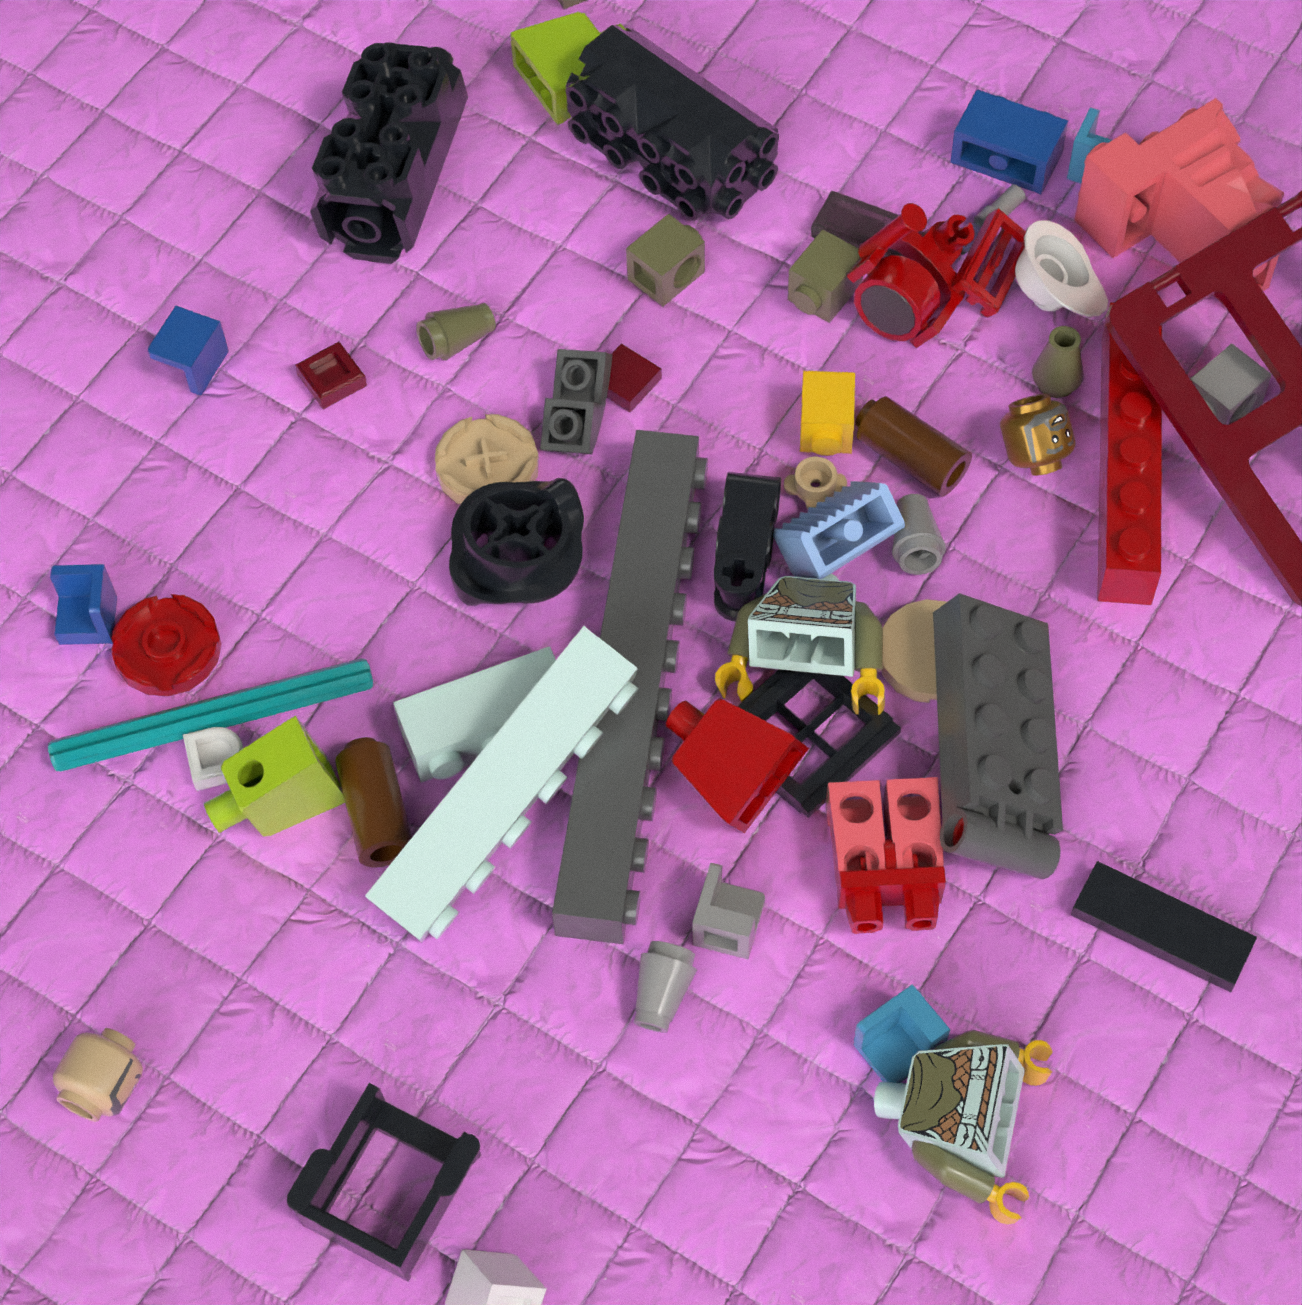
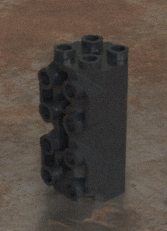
(683, 130)
(389, 150)

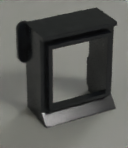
(330, 1169)

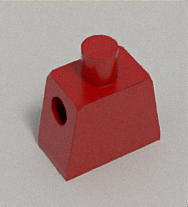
(733, 758)

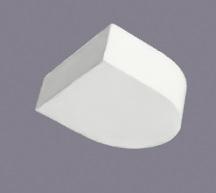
(207, 752)

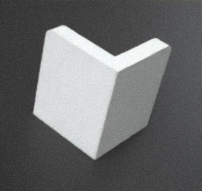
(493, 1280)

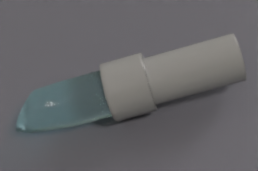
(1006, 203)

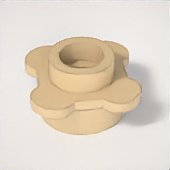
(814, 471)

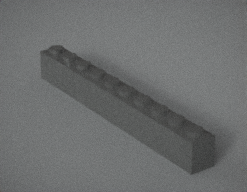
(638, 622)

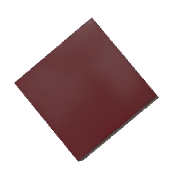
(331, 375)
(631, 377)

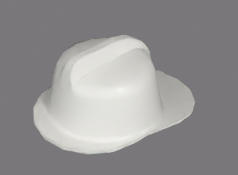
(1058, 271)

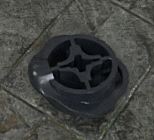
(517, 523)

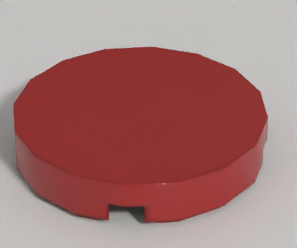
(166, 645)

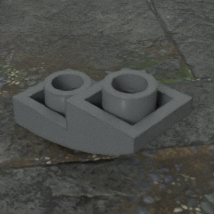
(578, 401)

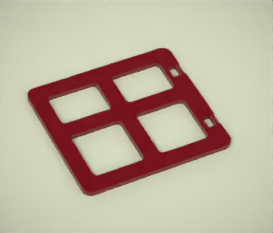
(1222, 449)

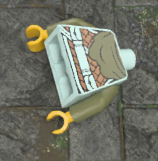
(807, 629)
(964, 1111)

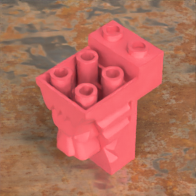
(1175, 185)

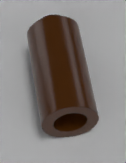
(912, 445)
(373, 801)

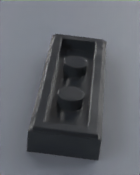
(1164, 926)

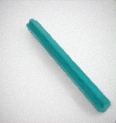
(217, 711)

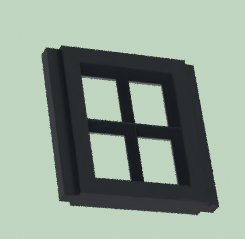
(841, 763)

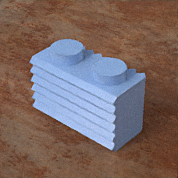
(839, 529)

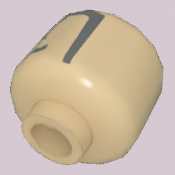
(97, 1074)

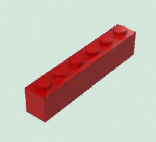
(1128, 482)

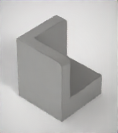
(726, 916)

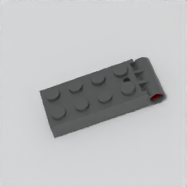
(997, 737)

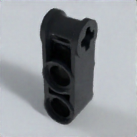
(744, 540)

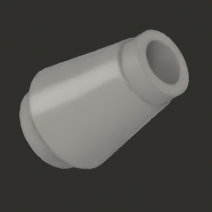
(919, 537)
(662, 984)

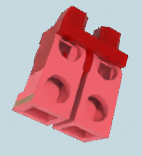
(893, 870)

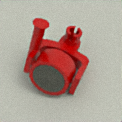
(910, 292)

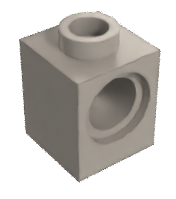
(1232, 384)

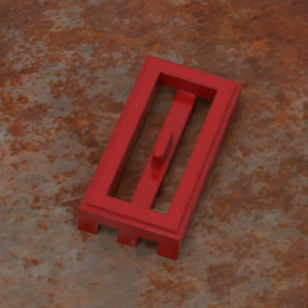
(976, 289)

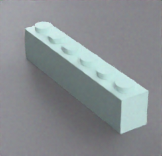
(503, 784)

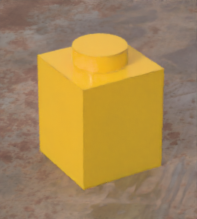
(827, 412)

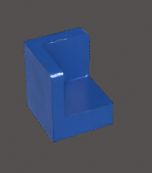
(190, 344)
(84, 604)

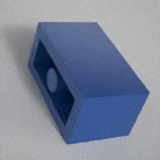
(1008, 141)

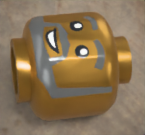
(1037, 434)

